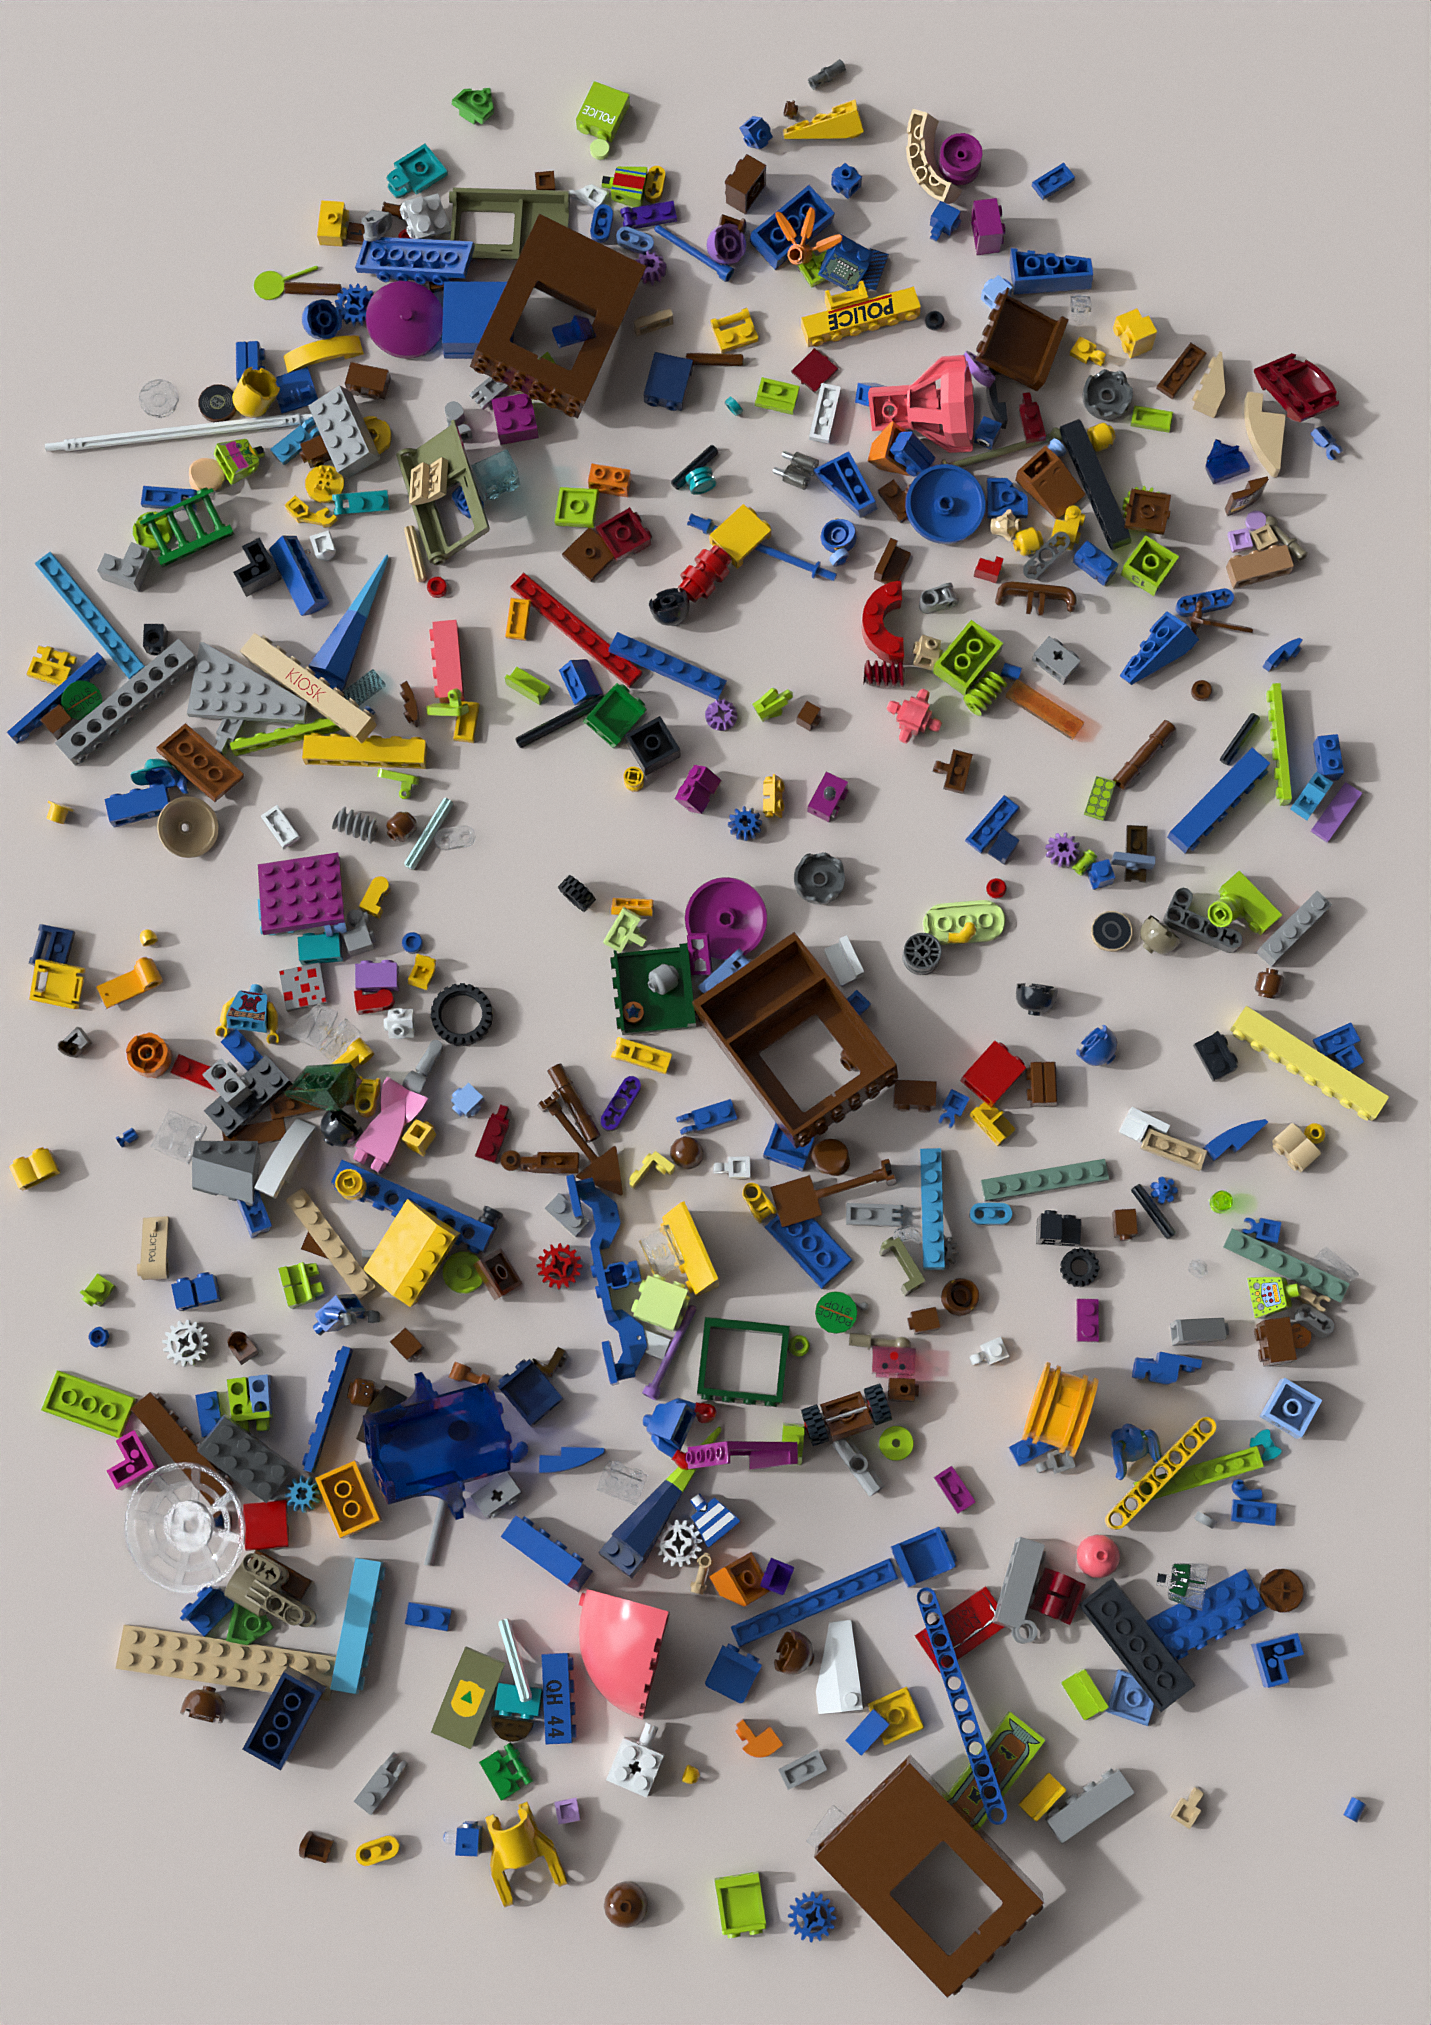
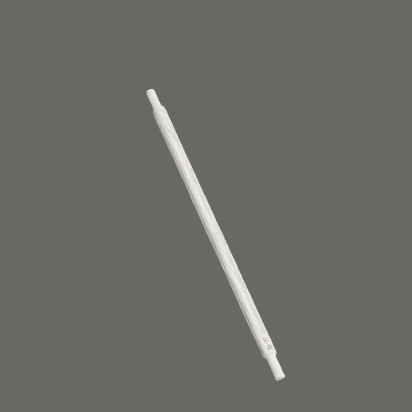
(178, 432)

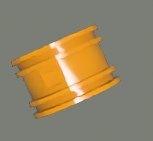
(1060, 1409)

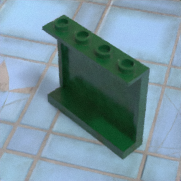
(661, 1011)

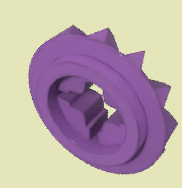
(716, 722)

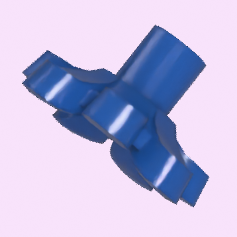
(1162, 1193)

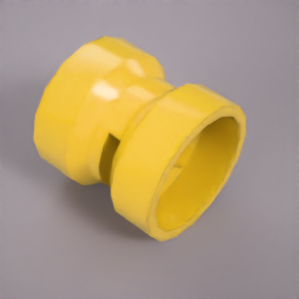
(631, 782)

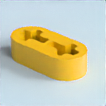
(659, 184)

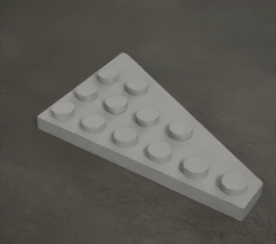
(232, 691)

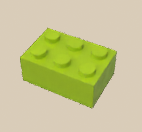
(967, 657)

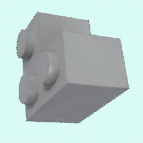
(128, 571)

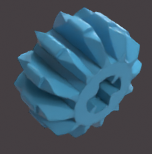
(295, 1493)

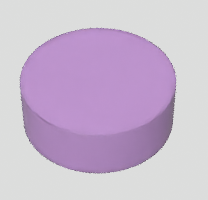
(1255, 520)

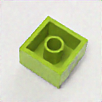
(1149, 565)

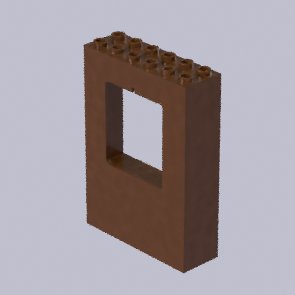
(577, 274)
(769, 1002)
(891, 1836)

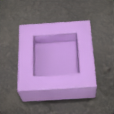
(1240, 540)
(567, 1811)

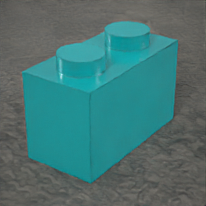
(319, 948)
(509, 1701)

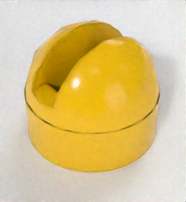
(148, 937)
(690, 1775)

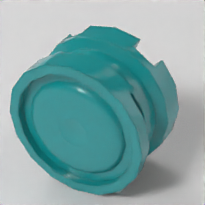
(701, 480)

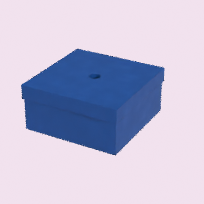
(466, 315)

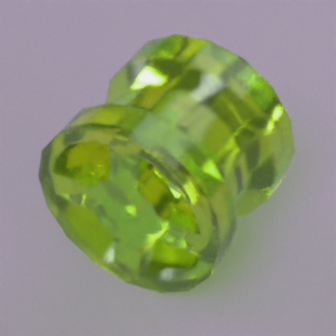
(1223, 1198)

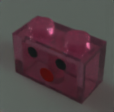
(893, 1361)

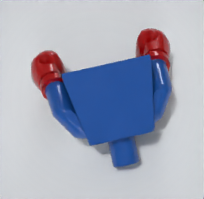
(671, 1425)

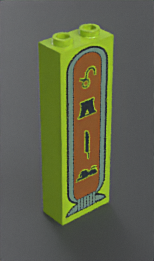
(1010, 1751)

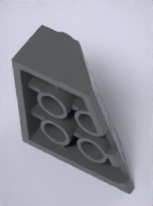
(226, 1168)

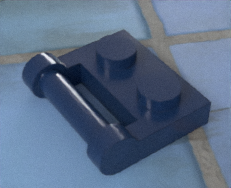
(58, 947)

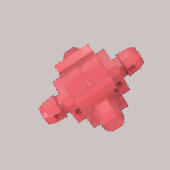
(914, 716)

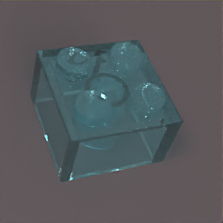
(496, 475)

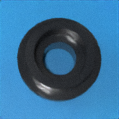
(934, 315)

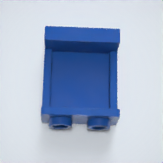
(783, 1152)
(924, 1556)

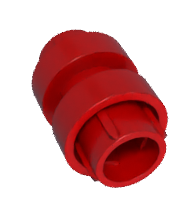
(710, 567)

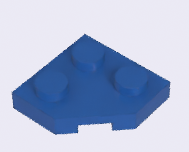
(1004, 496)

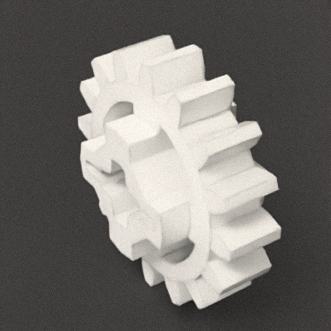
(182, 1350)
(669, 1543)

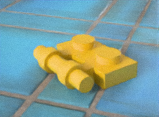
(48, 671)

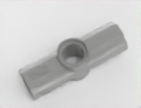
(866, 1476)

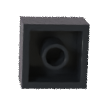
(652, 745)

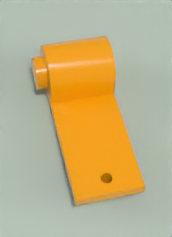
(141, 979)

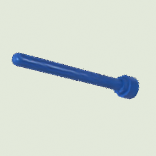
(724, 271)

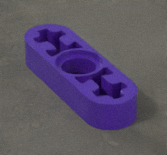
(623, 1087)

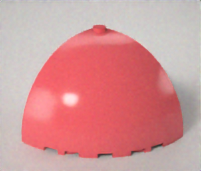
(621, 1648)

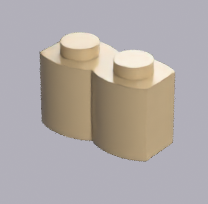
(1295, 1148)

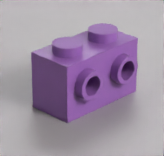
(377, 976)

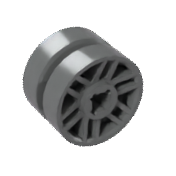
(911, 954)

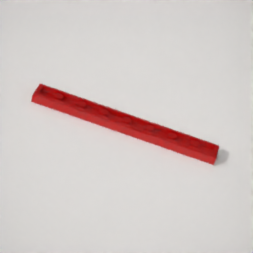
(576, 630)

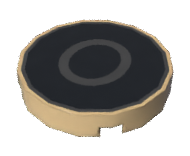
(1111, 931)

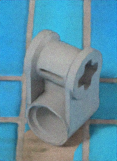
(376, 224)
(942, 598)

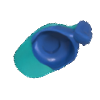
(160, 772)

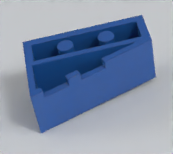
(847, 483)

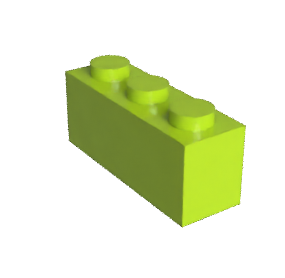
(1257, 908)

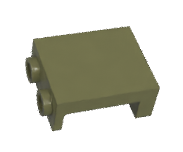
(915, 1277)

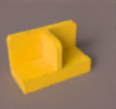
(992, 1123)

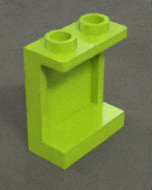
(740, 1904)

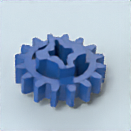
(359, 297)
(821, 1921)

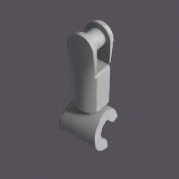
(415, 1080)

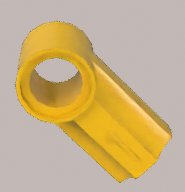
(356, 1054)

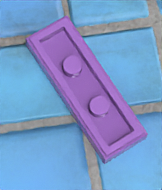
(1336, 812)

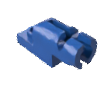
(1165, 1367)

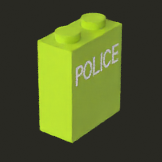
(602, 112)

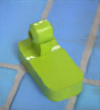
(453, 708)
(407, 781)

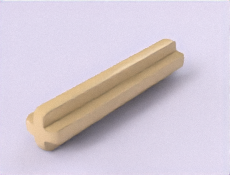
(415, 553)

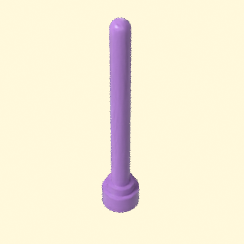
(653, 1388)

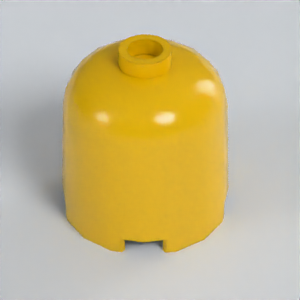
(255, 392)

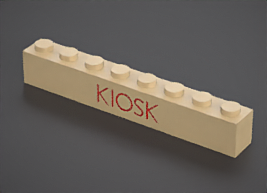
(308, 687)

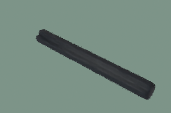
(558, 722)

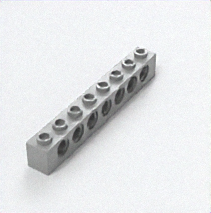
(129, 691)

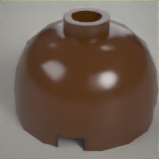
(795, 1653)
(204, 1705)
(625, 1904)

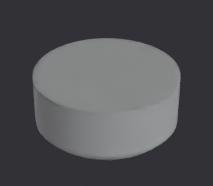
(1205, 1520)

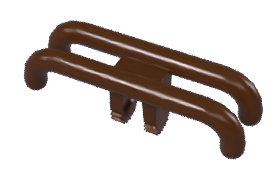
(1039, 591)

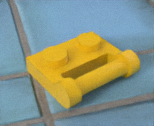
(735, 336)

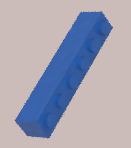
(1219, 800)

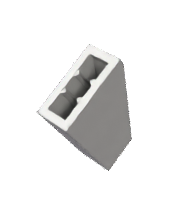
(1198, 1330)

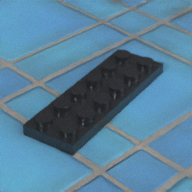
(1137, 1645)

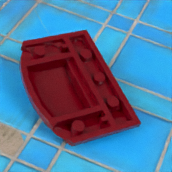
(1297, 387)

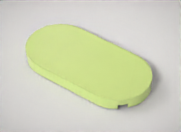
(952, 917)

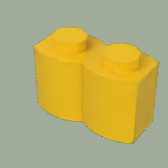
(34, 1169)

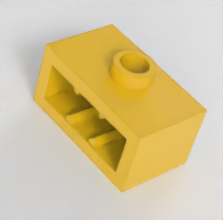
(332, 223)

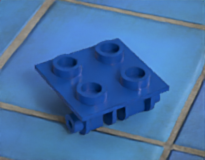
(295, 390)

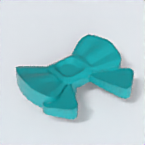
(1263, 1438)

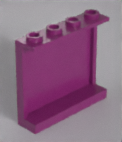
(760, 1453)

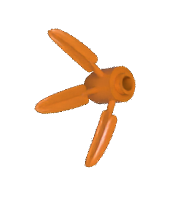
(802, 253)

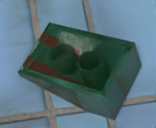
(325, 1085)

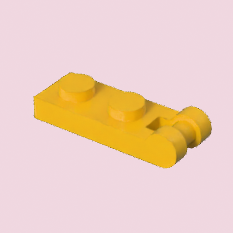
(642, 1055)

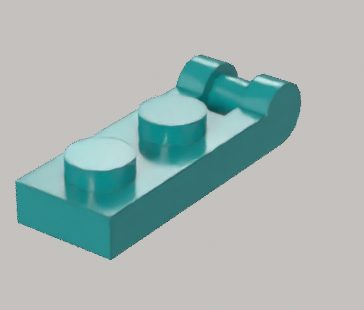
(361, 502)

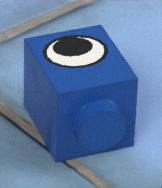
(987, 432)

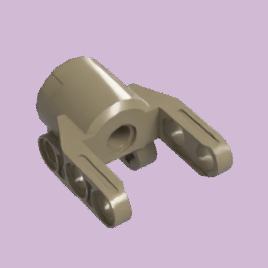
(263, 1591)

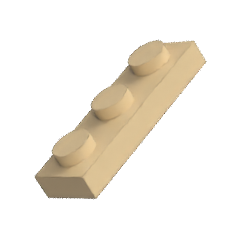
(1173, 1149)

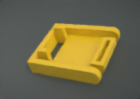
(61, 986)

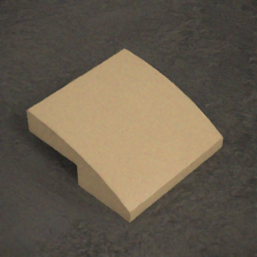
(428, 482)

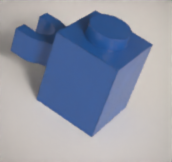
(945, 220)

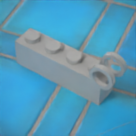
(1018, 1587)

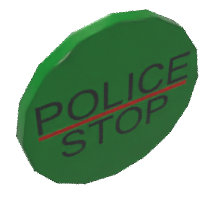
(80, 699)
(836, 1312)

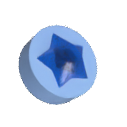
(839, 557)

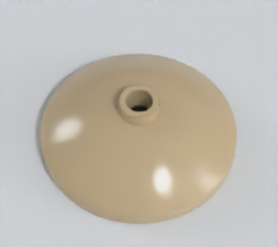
(200, 822)

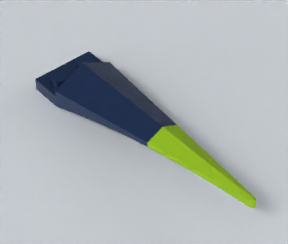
(637, 1535)

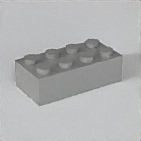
(344, 431)

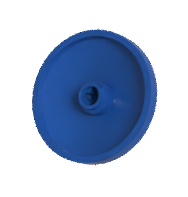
(945, 504)

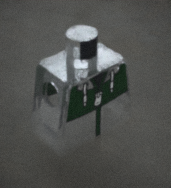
(1186, 1584)

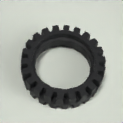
(460, 990)

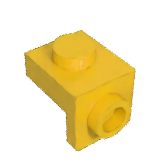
(422, 972)

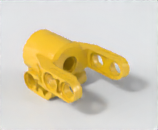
(519, 1848)

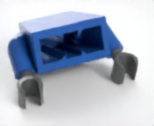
(340, 1312)

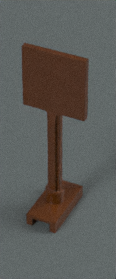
(798, 1199)

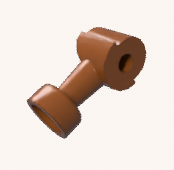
(463, 1373)

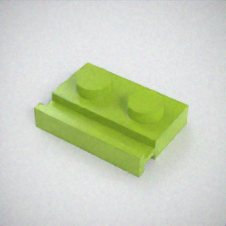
(777, 395)

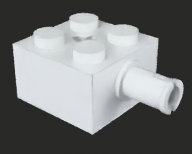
(648, 1760)

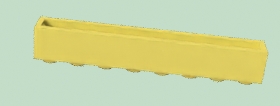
(1309, 1064)

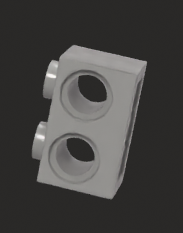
(226, 1084)

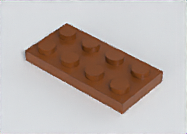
(200, 762)

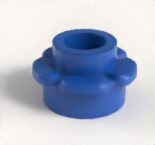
(98, 1342)

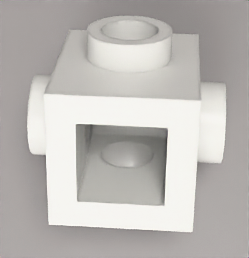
(400, 1023)

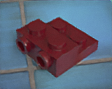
(624, 534)

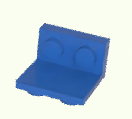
(207, 1609)

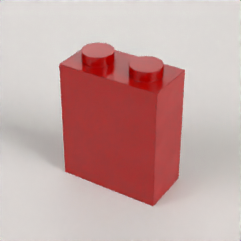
(993, 1073)

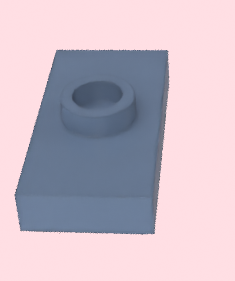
(1133, 861)

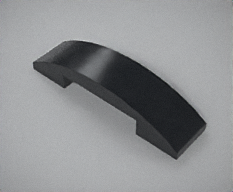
(997, 409)

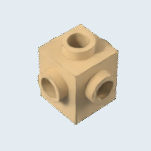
(928, 648)

